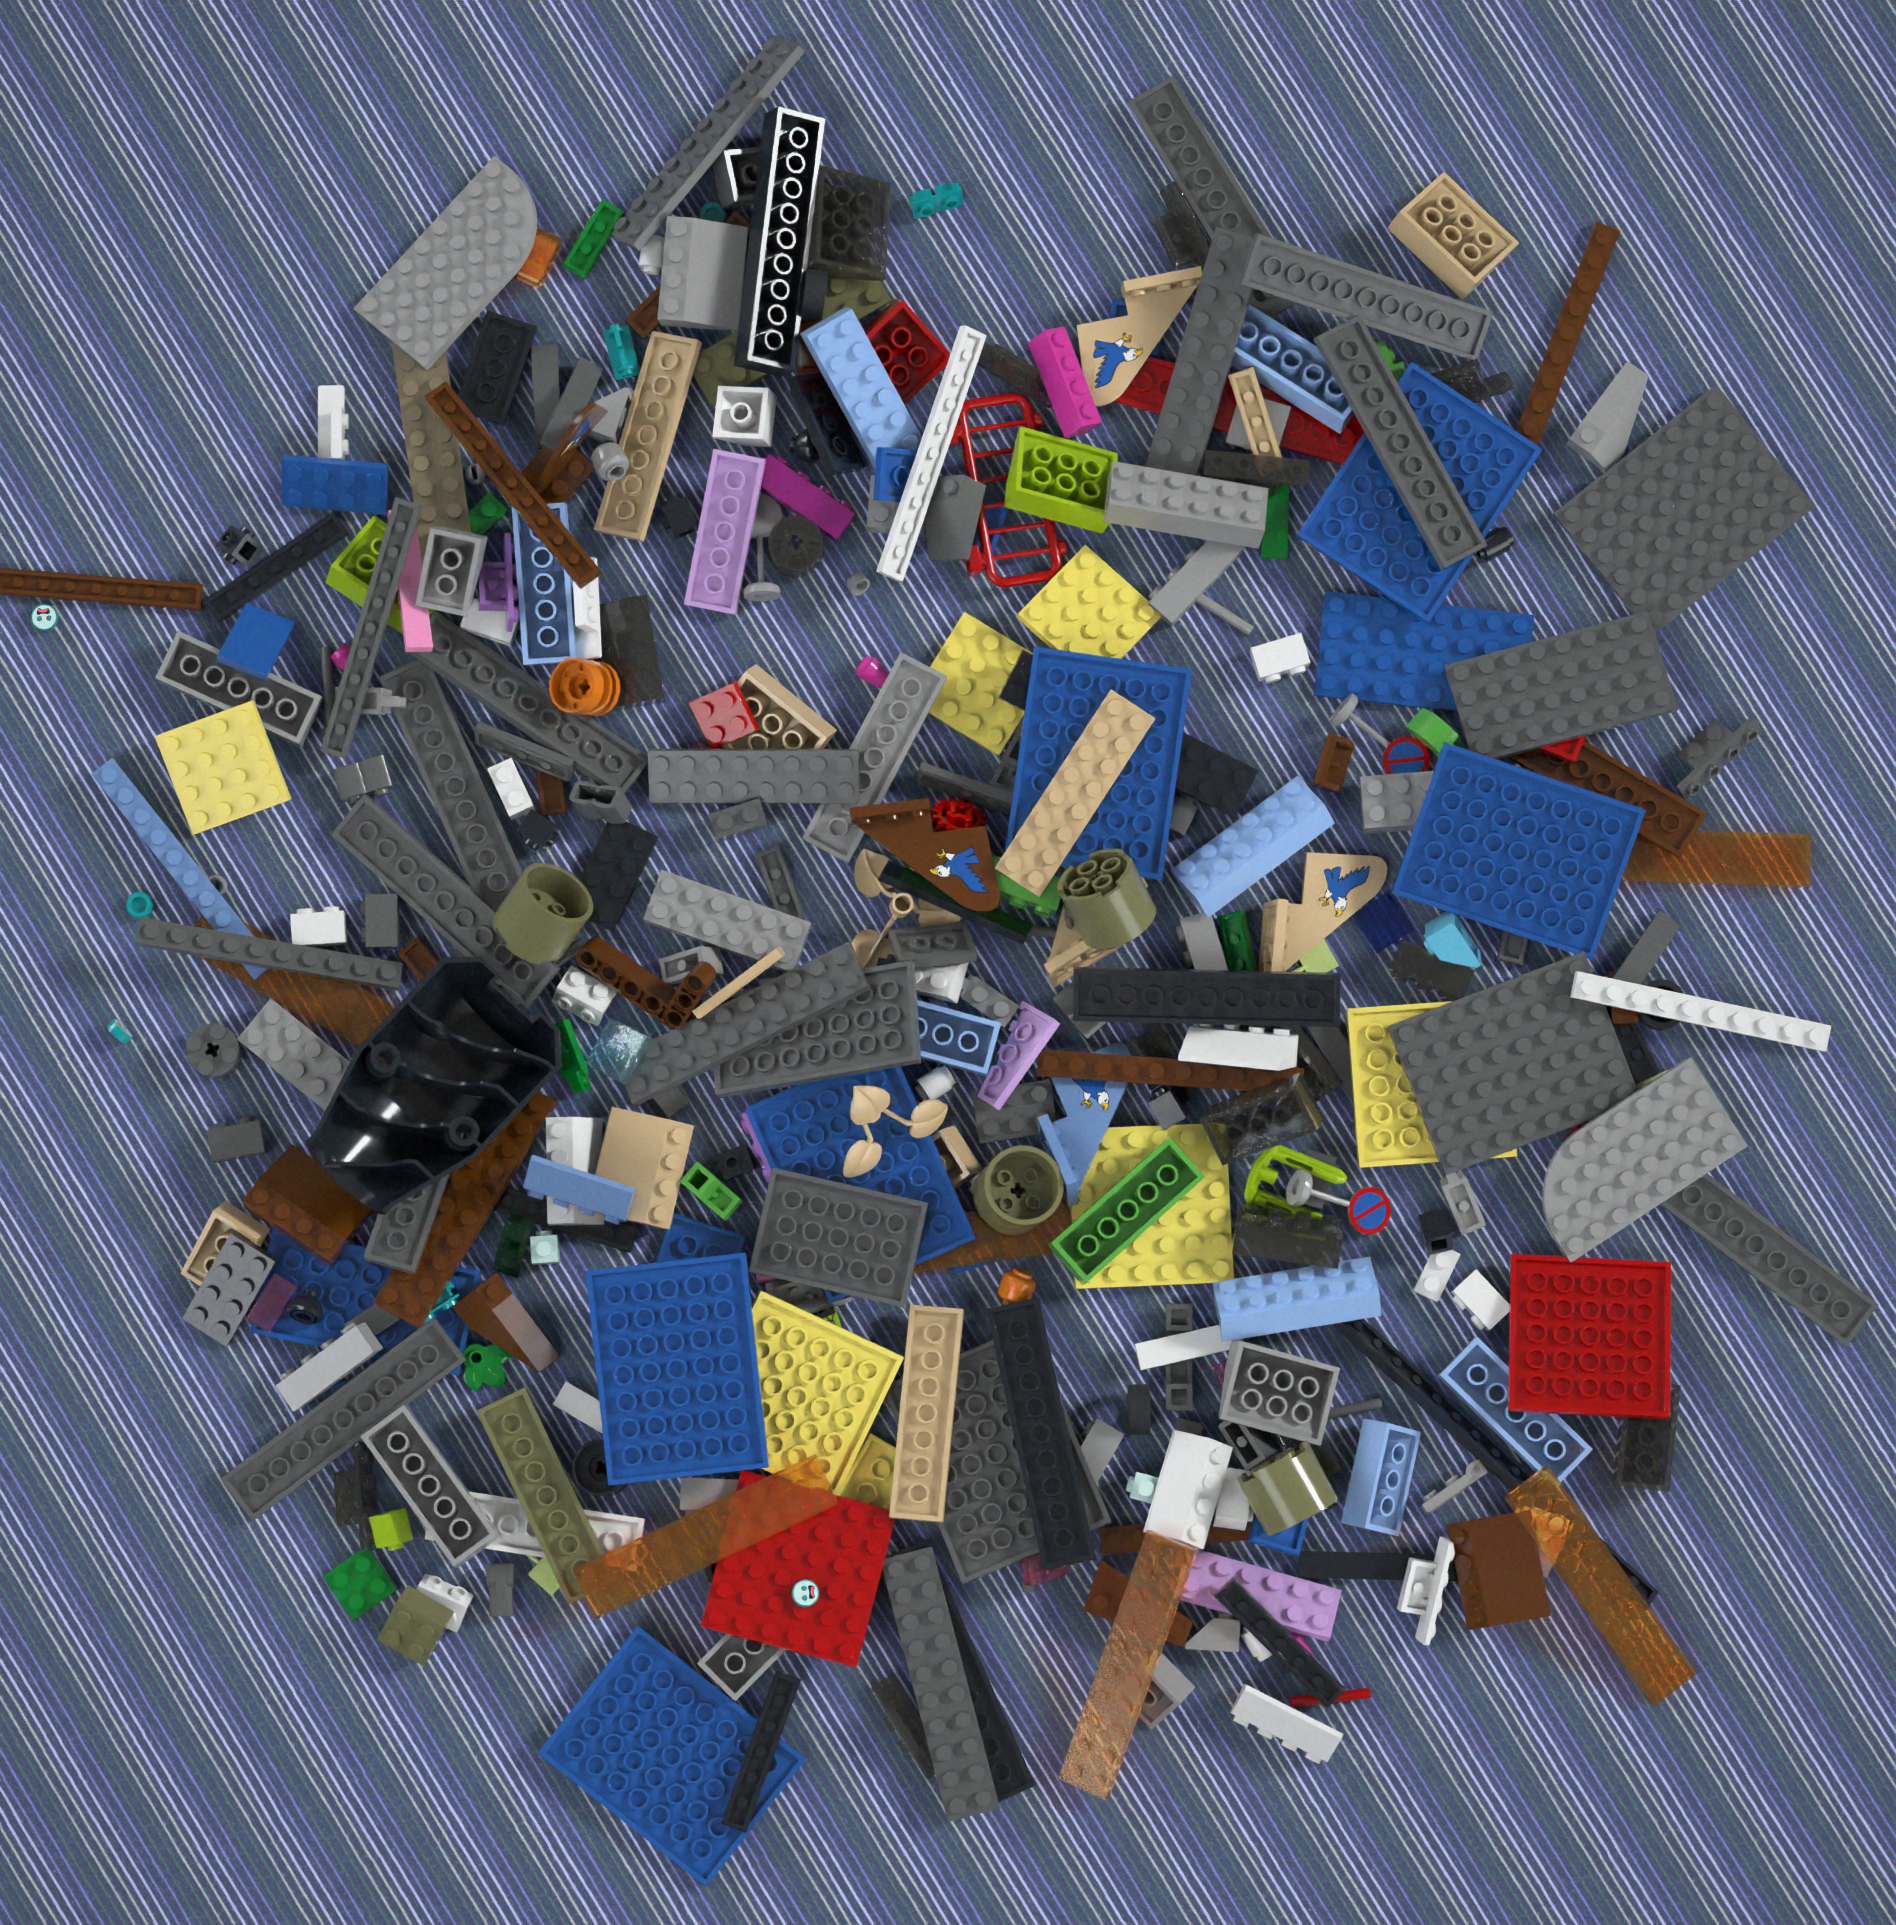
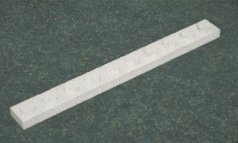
(931, 453)
(1700, 1011)

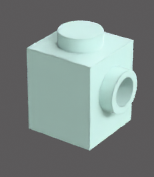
(545, 1248)
(1142, 1487)

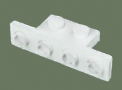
(332, 422)
(587, 620)
(1424, 1588)

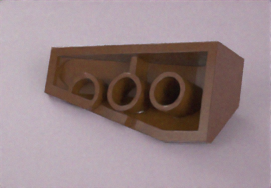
(502, 1320)

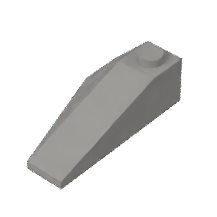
(1608, 425)

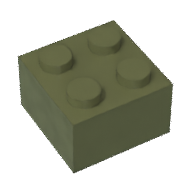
(415, 1625)

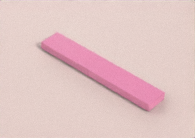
(414, 618)

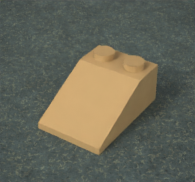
(956, 1155)
(214, 1235)

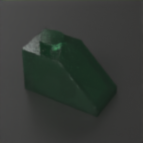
(513, 1244)

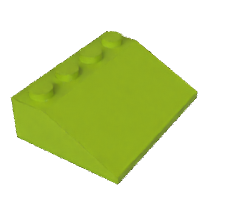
(1059, 479)
(355, 565)

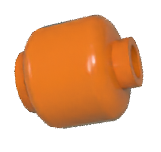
(1016, 1286)

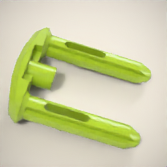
(1261, 1171)

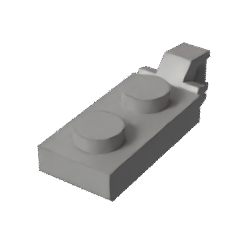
(379, 701)
(988, 1000)
(1462, 1202)
(1455, 1486)

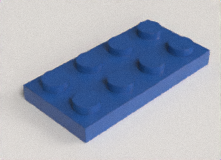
(334, 484)

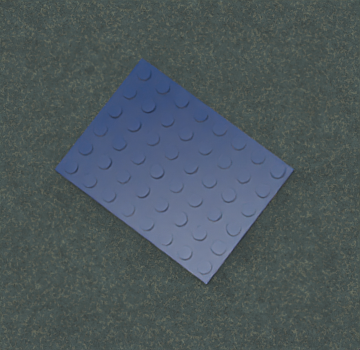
(1369, 528)
(1060, 703)
(1518, 850)
(812, 1132)
(677, 1369)
(665, 1754)

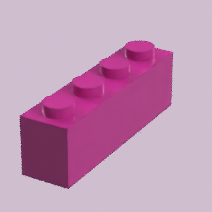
(1064, 382)

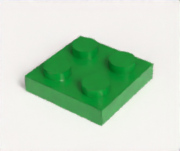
(360, 1583)

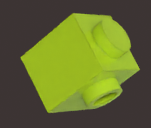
(391, 1529)

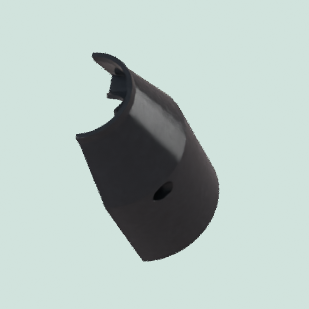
(455, 1063)

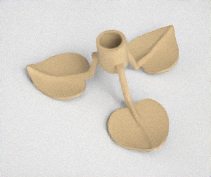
(868, 943)
(867, 1108)

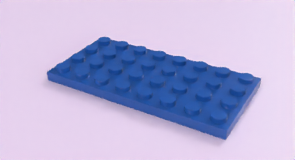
(1398, 659)
(348, 1291)

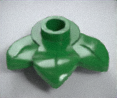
(488, 1367)

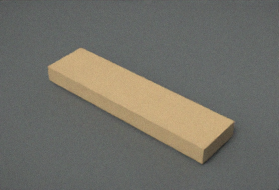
(1254, 413)
(739, 982)

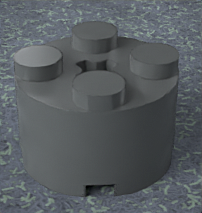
(199, 1046)

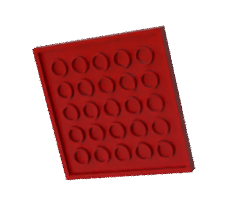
(1589, 1336)
(835, 1550)

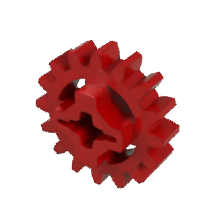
(955, 815)

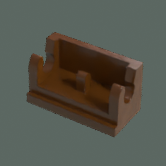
(1333, 764)

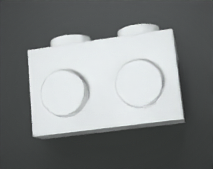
(583, 996)
(451, 1596)

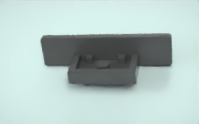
(1712, 751)

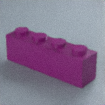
(805, 499)

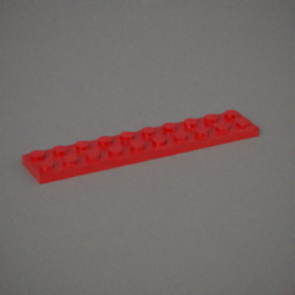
(1301, 433)

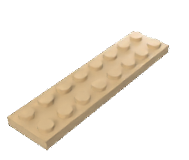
(649, 434)
(1074, 793)
(926, 1413)

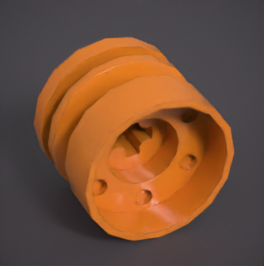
(584, 687)

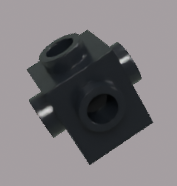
(239, 546)

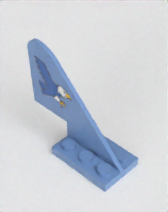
(1077, 1137)

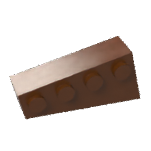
(1106, 1596)

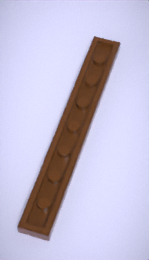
(101, 589)

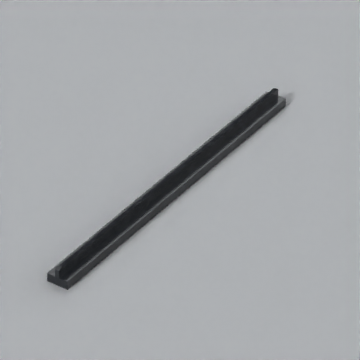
(1455, 1420)

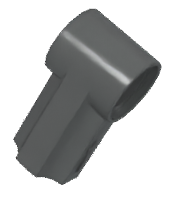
(500, 1583)

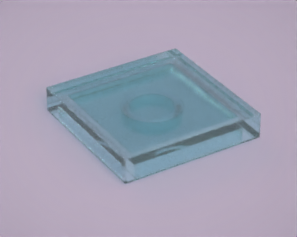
(618, 1051)

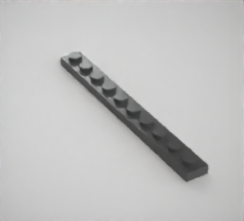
(371, 628)
(268, 954)

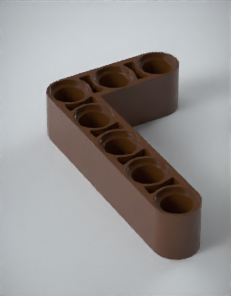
(642, 987)

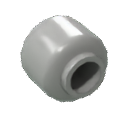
(610, 461)

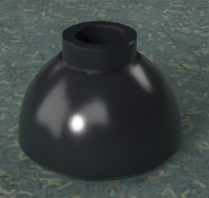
(804, 448)
(306, 1308)

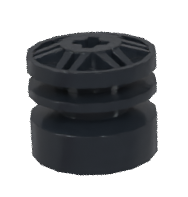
(586, 1470)

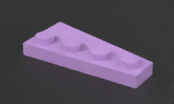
(1023, 1046)

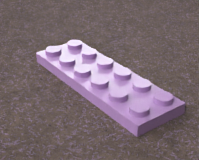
(724, 531)
(1294, 1602)

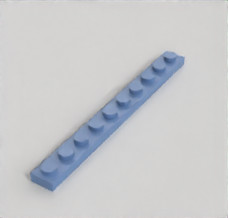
(171, 853)

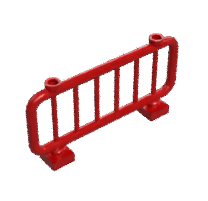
(985, 558)

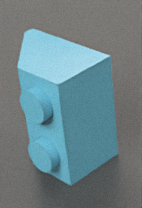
(1451, 941)

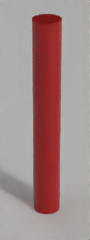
(1348, 1695)

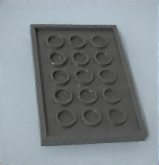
(838, 1237)

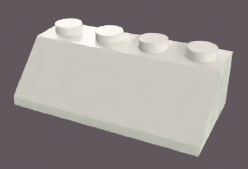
(1240, 1047)
(577, 1145)
(1188, 1488)
(1285, 1723)

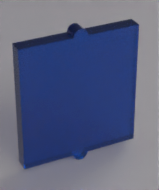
(1382, 922)

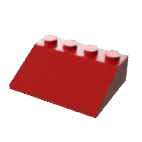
(906, 349)

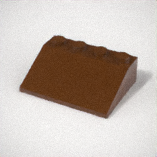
(307, 1206)
(1498, 1571)

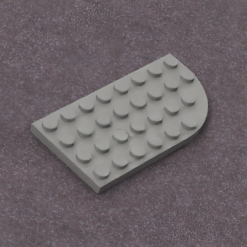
(455, 265)
(1635, 1158)

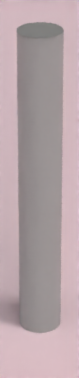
(1224, 614)

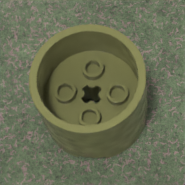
(1107, 899)
(543, 913)
(1032, 1175)
(1287, 1489)

